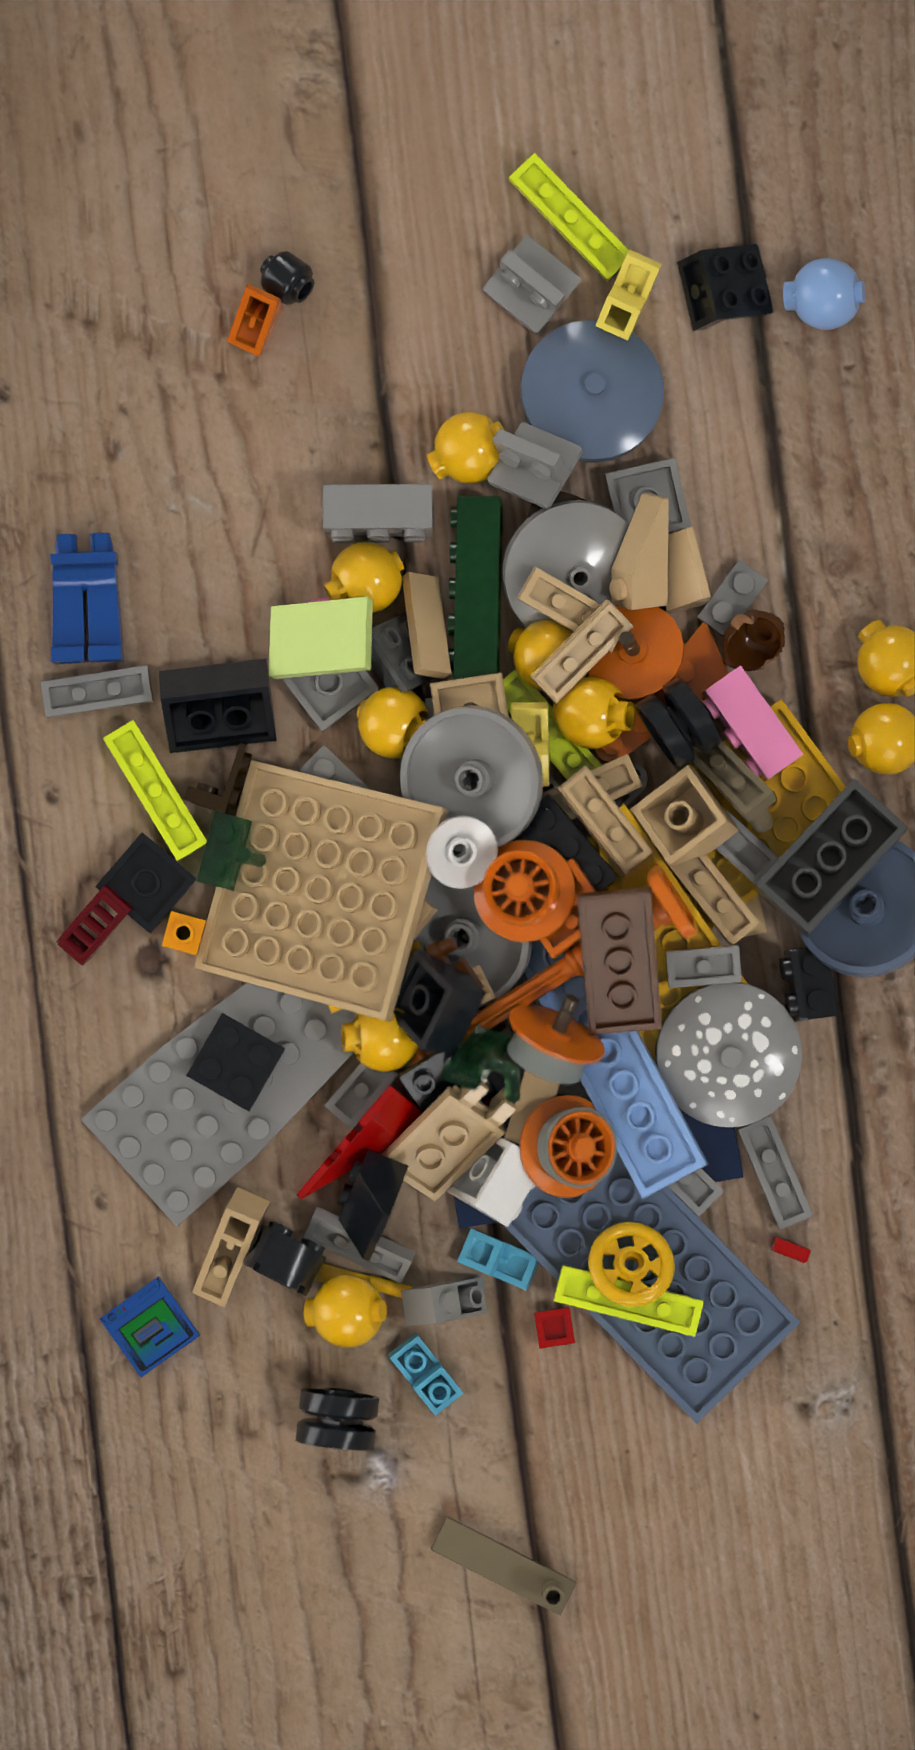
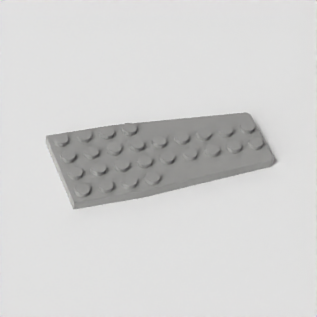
(188, 1139)

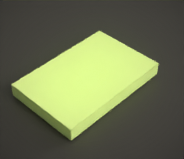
(320, 637)

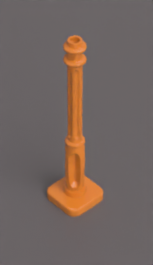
(667, 909)

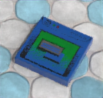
(150, 1326)

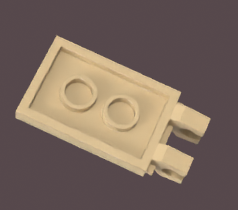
(450, 1137)

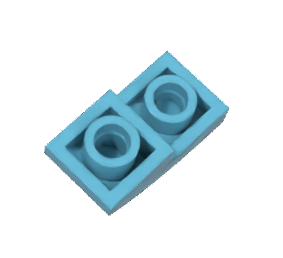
(425, 1373)

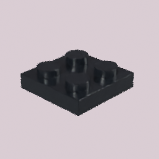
(148, 881)
(235, 1062)

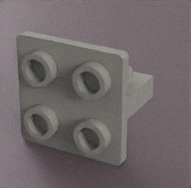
(531, 284)
(533, 464)

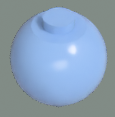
(825, 293)

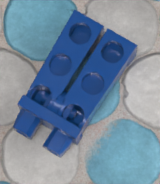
(71, 578)

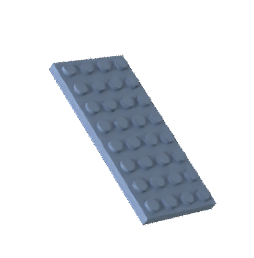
(739, 1313)

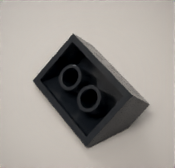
(217, 705)

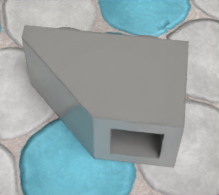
(444, 1301)

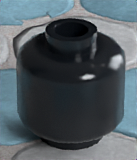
(287, 277)

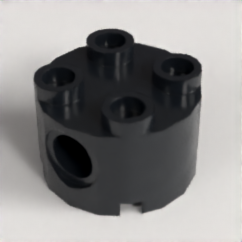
(284, 1258)

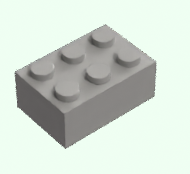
(378, 512)

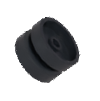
(678, 723)
(337, 1419)

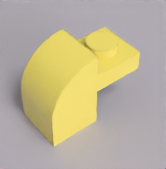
(628, 295)
(534, 721)

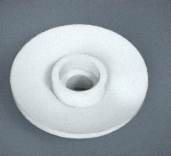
(472, 863)

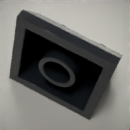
(436, 1003)
(370, 1200)

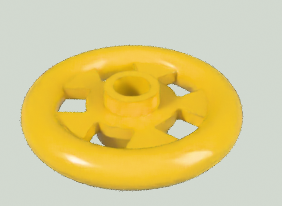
(642, 1236)

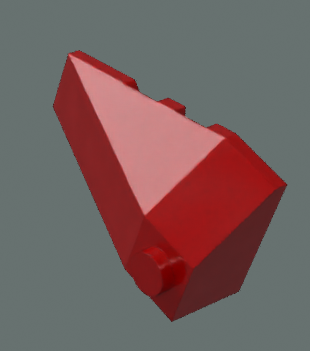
(374, 1131)

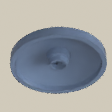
(593, 390)
(874, 923)

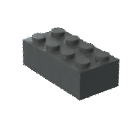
(830, 858)

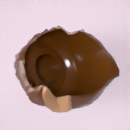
(753, 640)

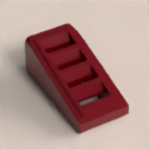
(78, 941)

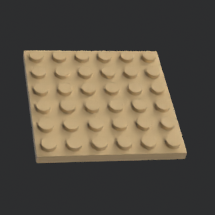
(336, 892)

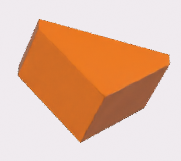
(254, 320)

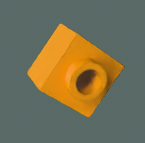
(189, 945)

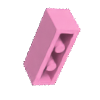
(750, 724)

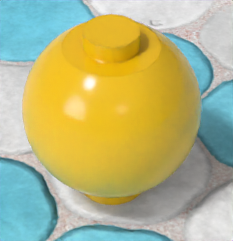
(465, 448)
(366, 571)
(534, 645)
(887, 659)
(592, 714)
(390, 720)
(884, 739)
(378, 1042)
(346, 1311)

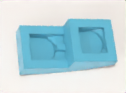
(498, 1259)

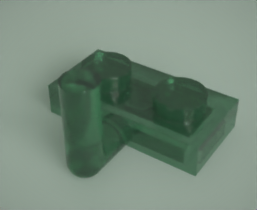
(226, 852)
(479, 1057)

